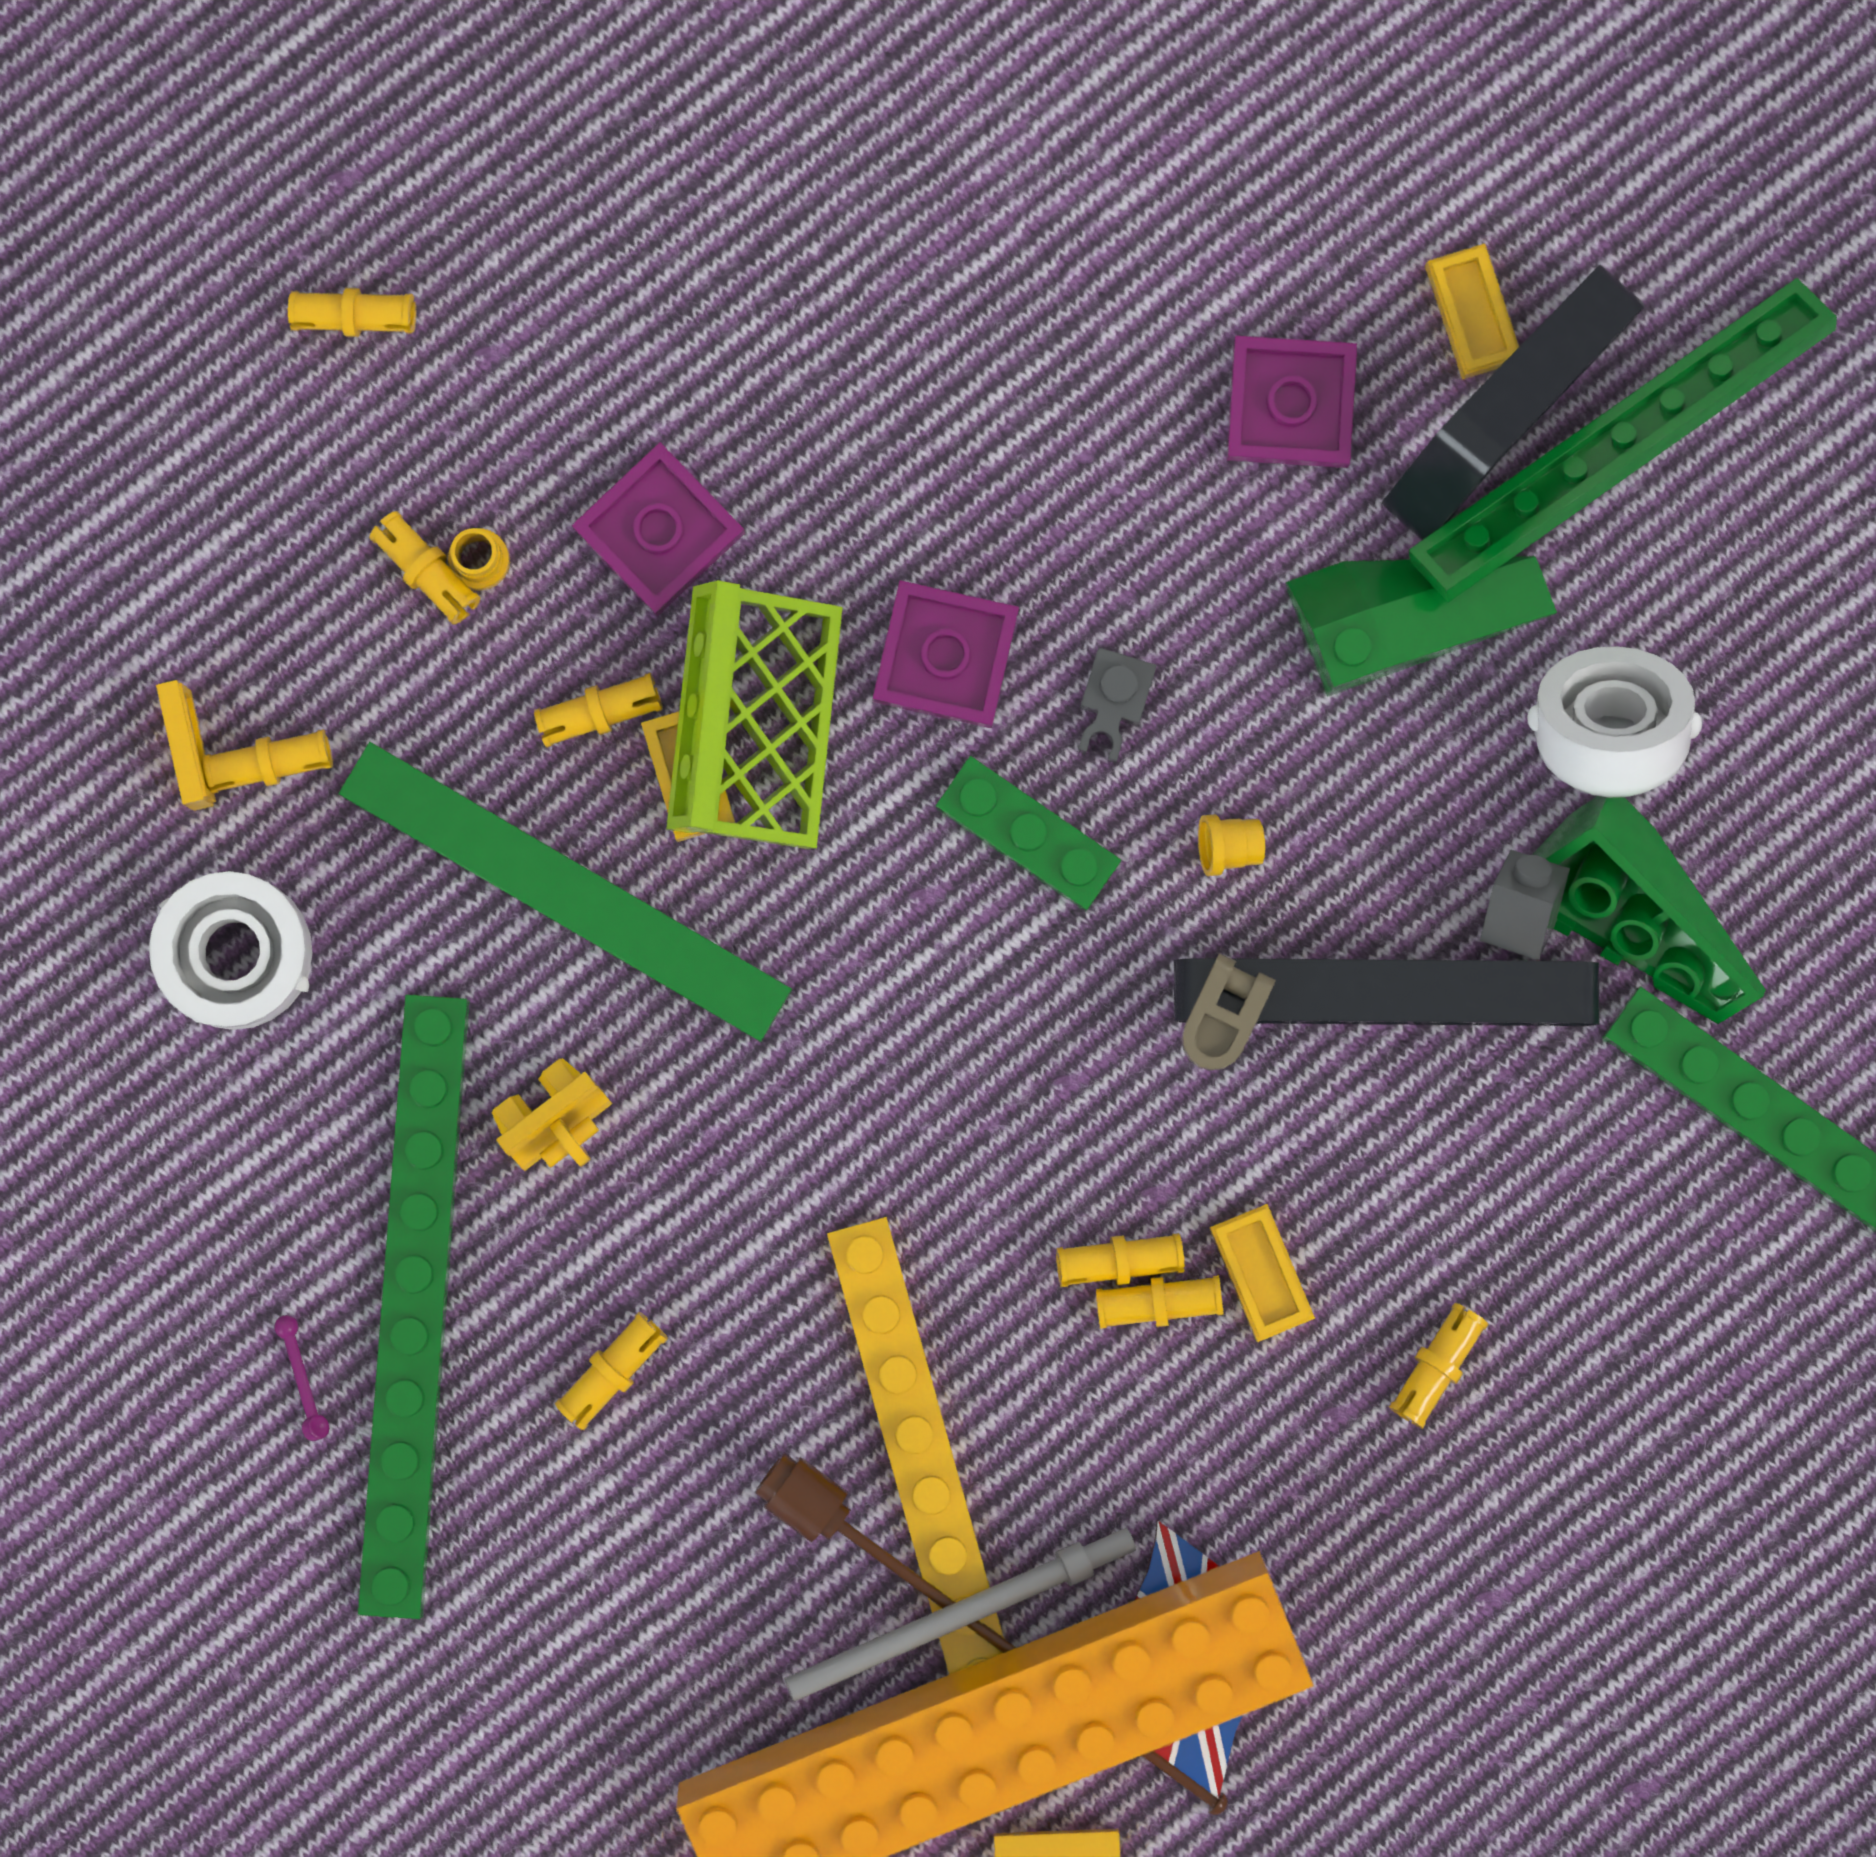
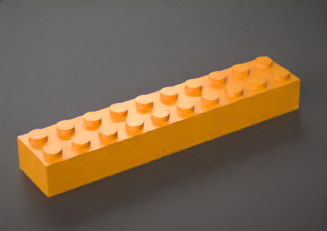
(1007, 1726)

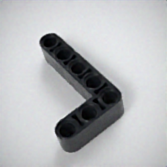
(1511, 402)

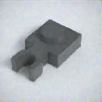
(1116, 694)

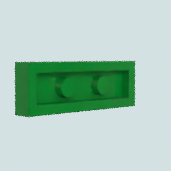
(1028, 833)

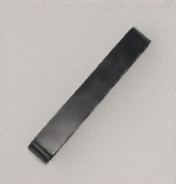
(1408, 991)

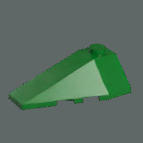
(1387, 617)
(1645, 910)

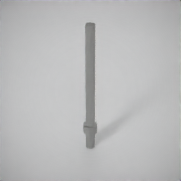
(1071, 1565)

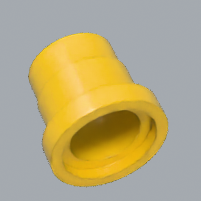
(492, 572)
(1229, 843)

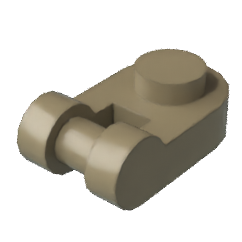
(1215, 1035)

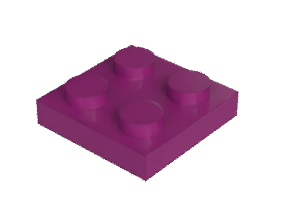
(1291, 401)
(658, 529)
(945, 654)

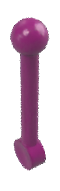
(314, 1426)

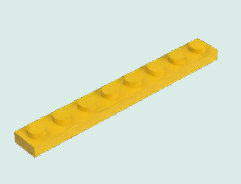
(912, 1428)

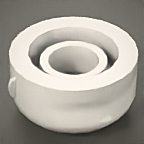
(1614, 721)
(181, 941)

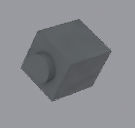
(1524, 904)

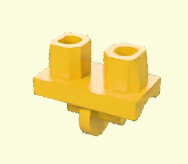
(556, 1125)

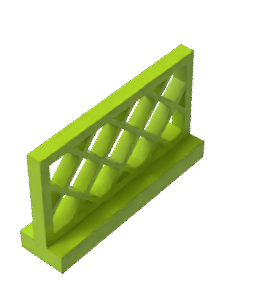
(705, 714)

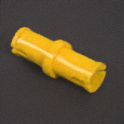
(351, 312)
(424, 567)
(598, 710)
(267, 761)
(1120, 1260)
(1159, 1302)
(1438, 1365)
(611, 1371)

